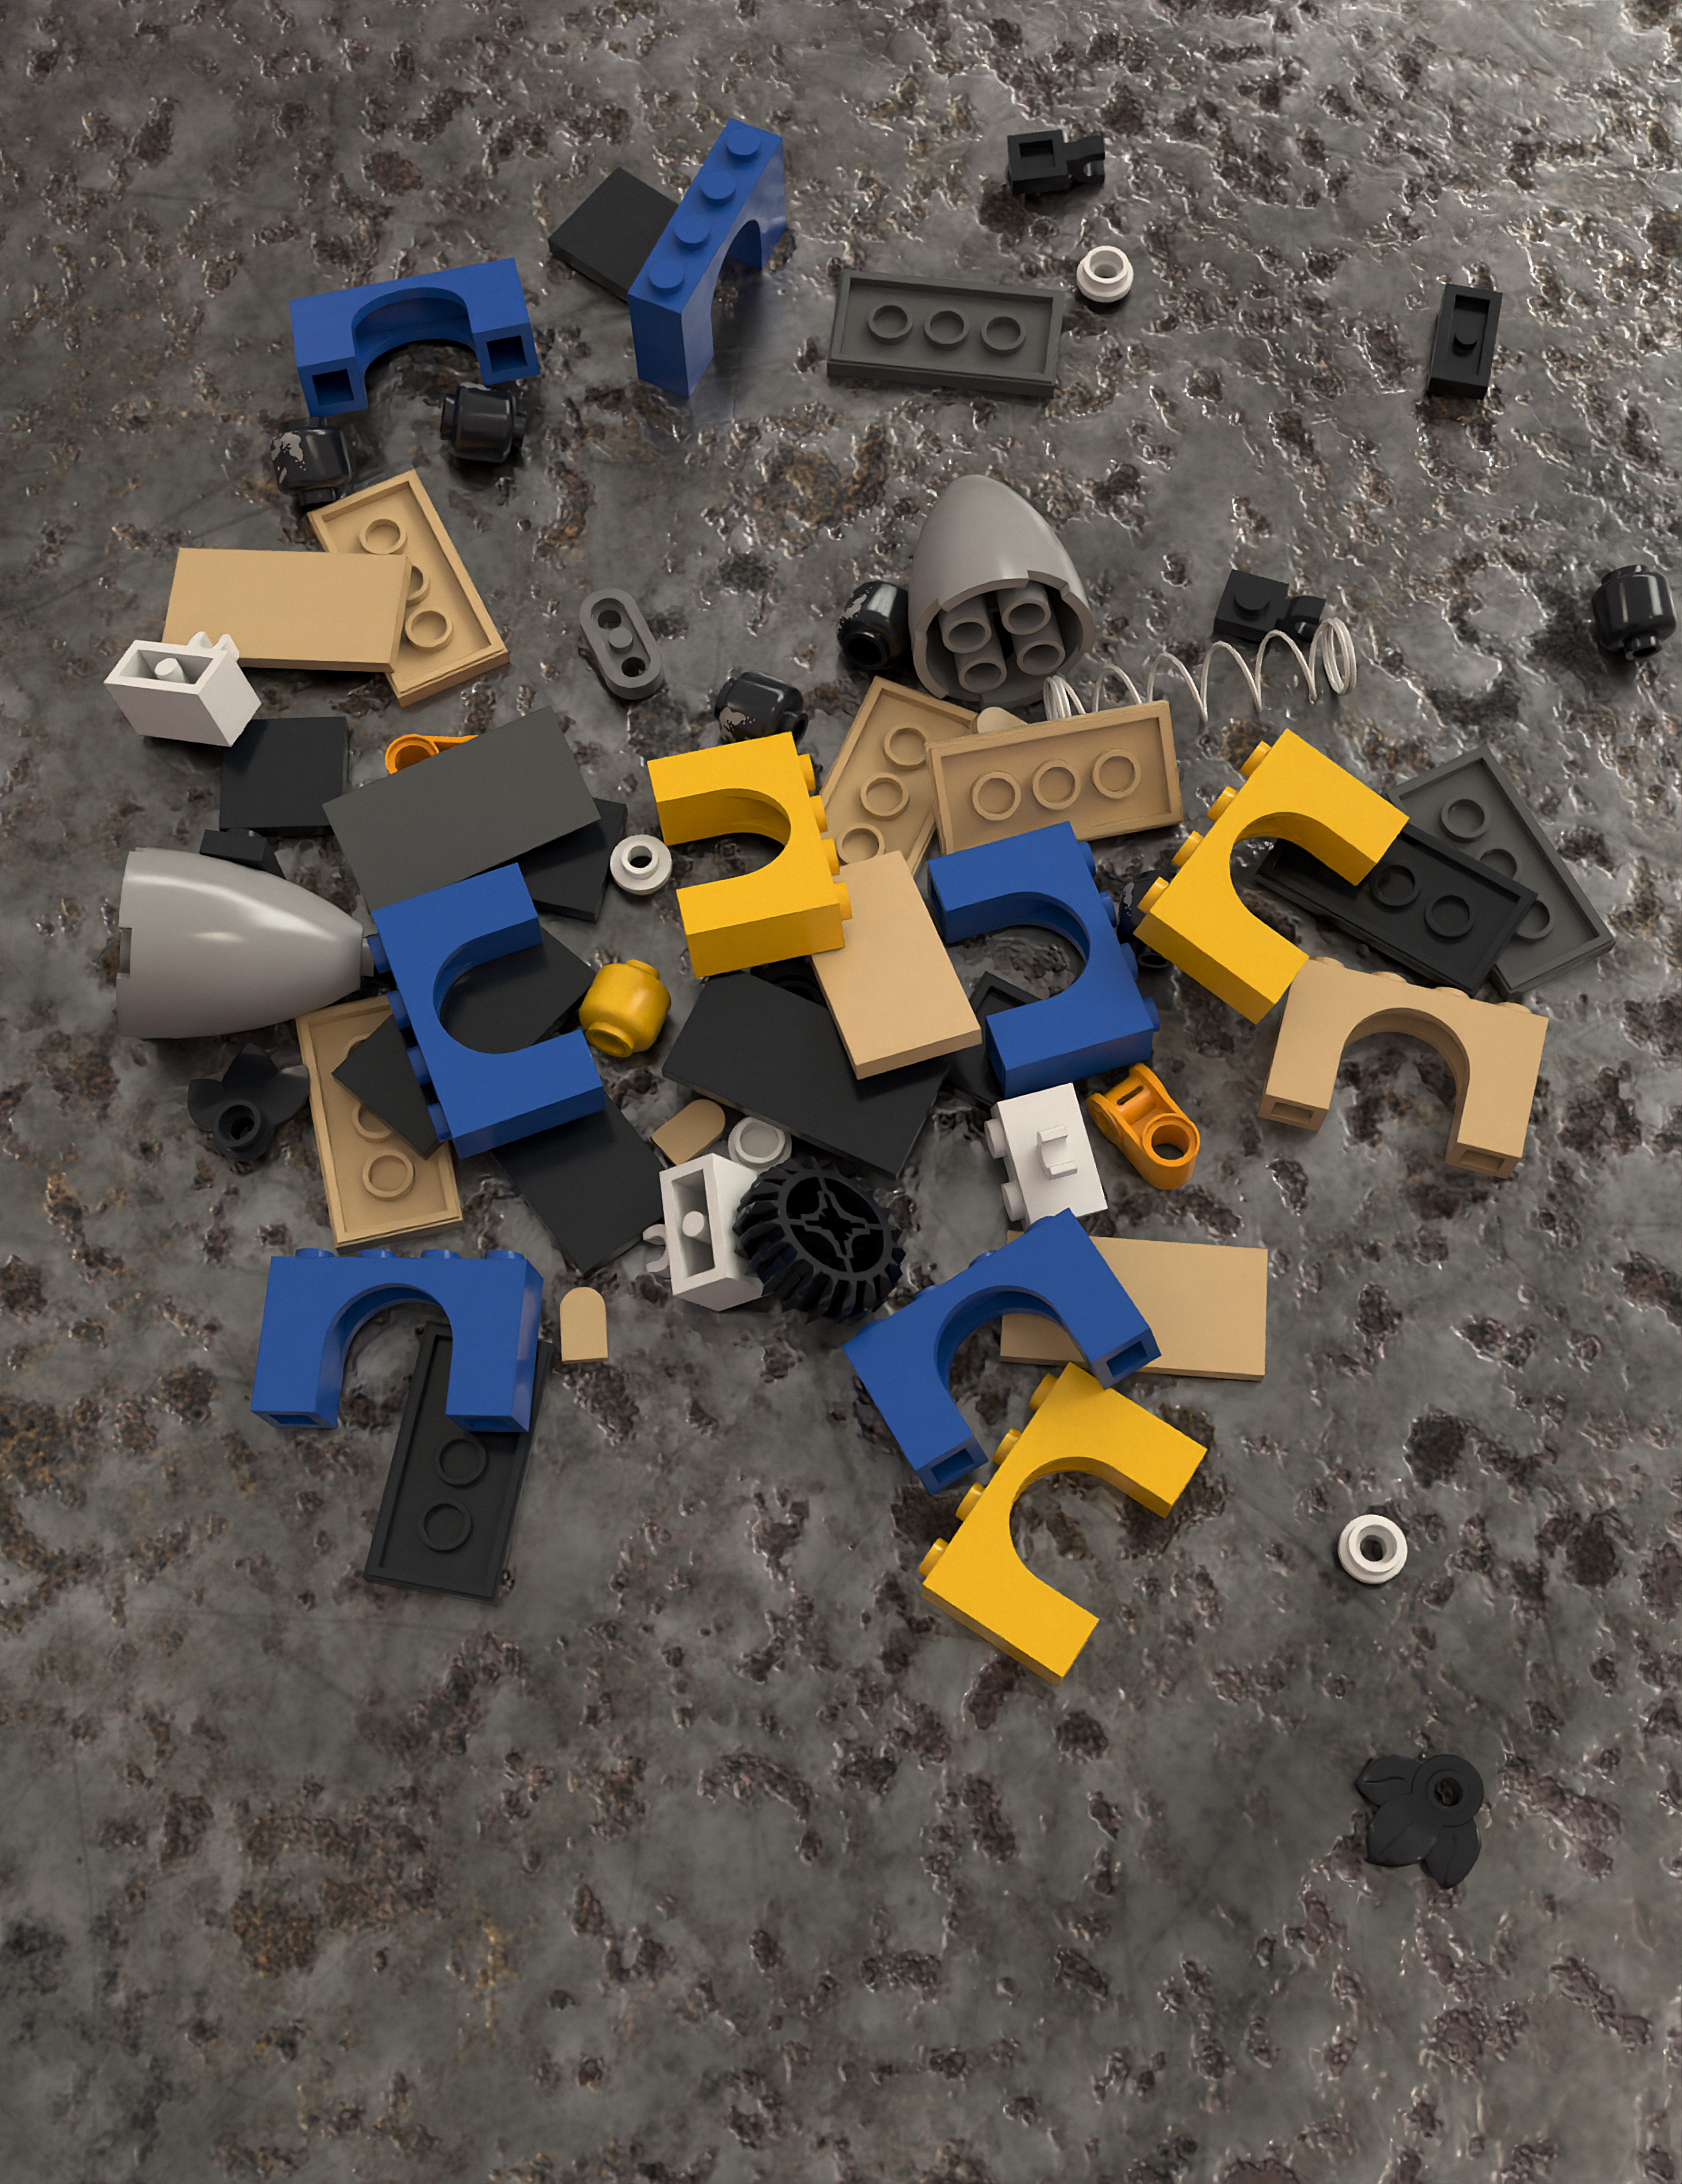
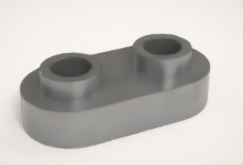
(624, 647)

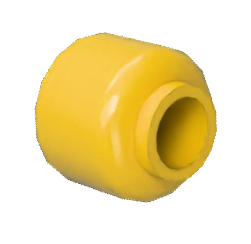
(624, 1008)

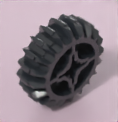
(832, 1252)

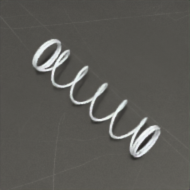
(1055, 687)

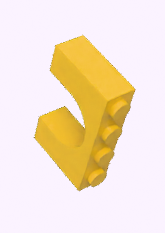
(787, 905)
(1199, 916)
(1073, 1430)

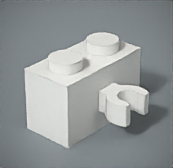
(184, 690)
(1044, 1156)
(698, 1233)

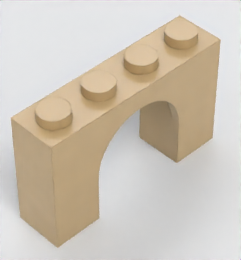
(1486, 1045)

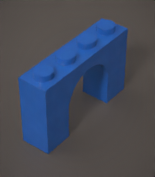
(728, 211)
(349, 328)
(1050, 884)
(479, 1095)
(1043, 1273)
(323, 1300)

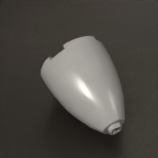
(983, 556)
(226, 948)

